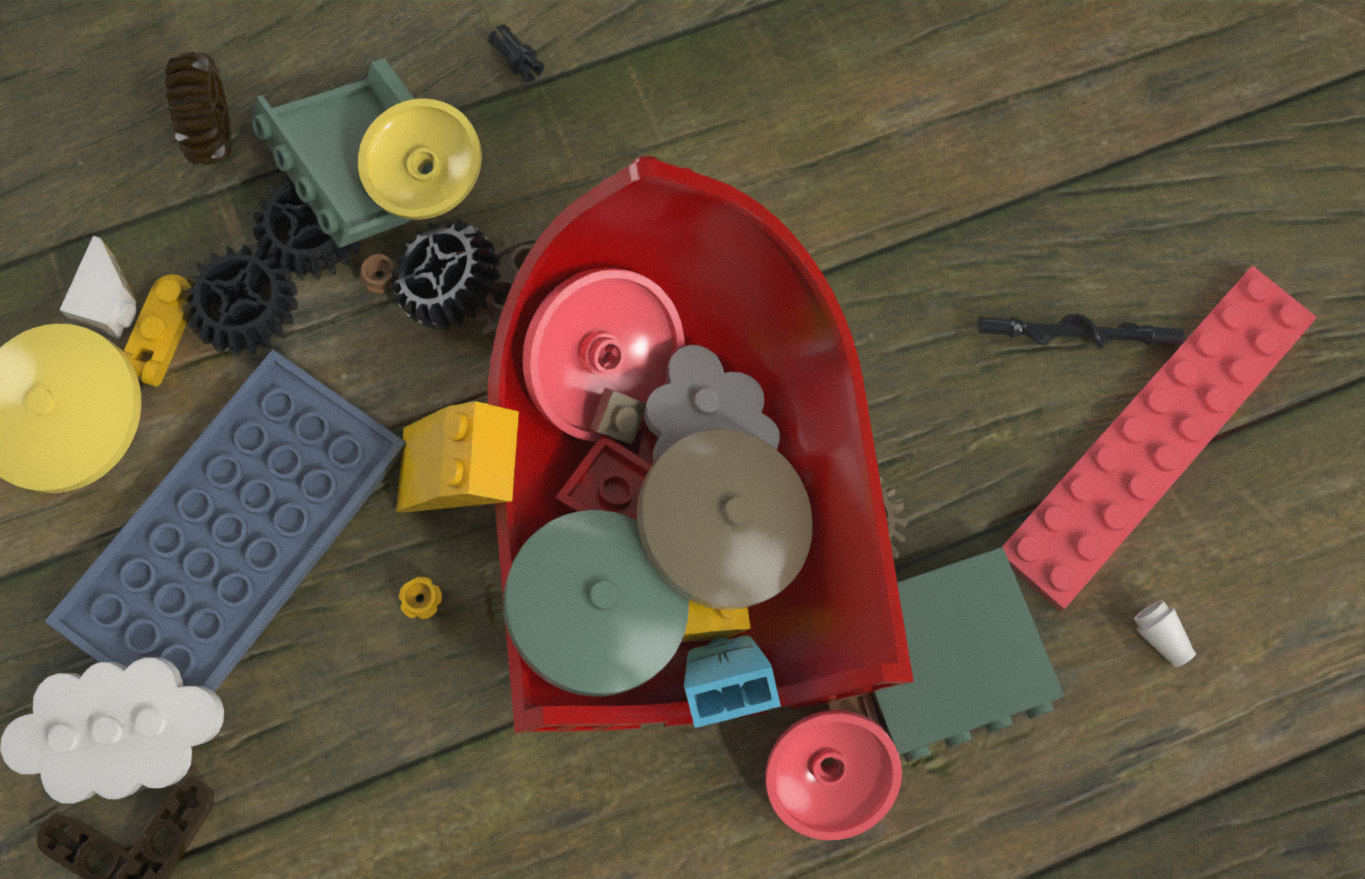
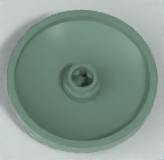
(591, 605)

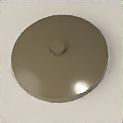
(724, 519)

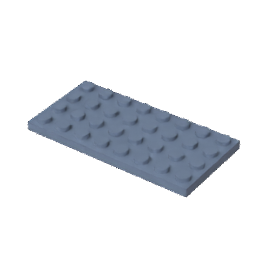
(231, 528)

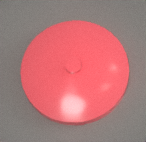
(596, 335)

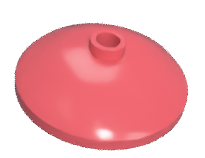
(836, 798)

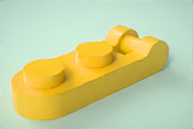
(158, 329)

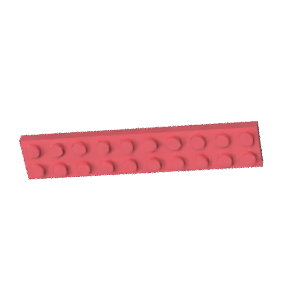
(1155, 438)

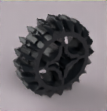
(308, 247)
(437, 269)
(235, 279)

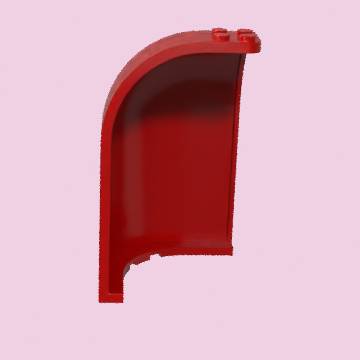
(765, 313)

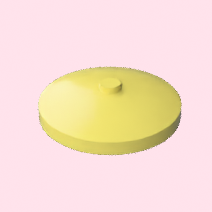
(64, 407)

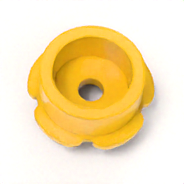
(409, 593)

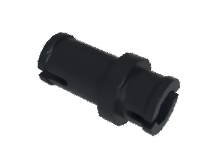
(520, 57)

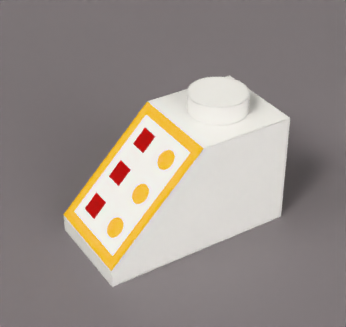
(100, 293)

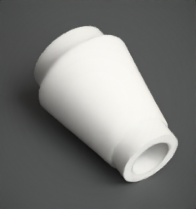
(1165, 633)

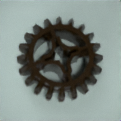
(198, 108)

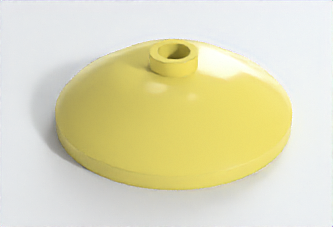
(408, 140)

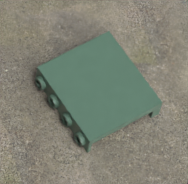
(320, 145)
(969, 657)

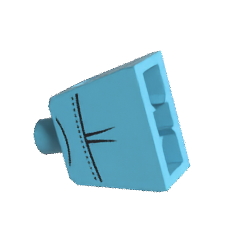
(728, 681)

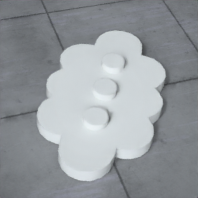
(112, 730)

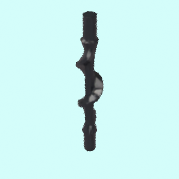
(1080, 326)

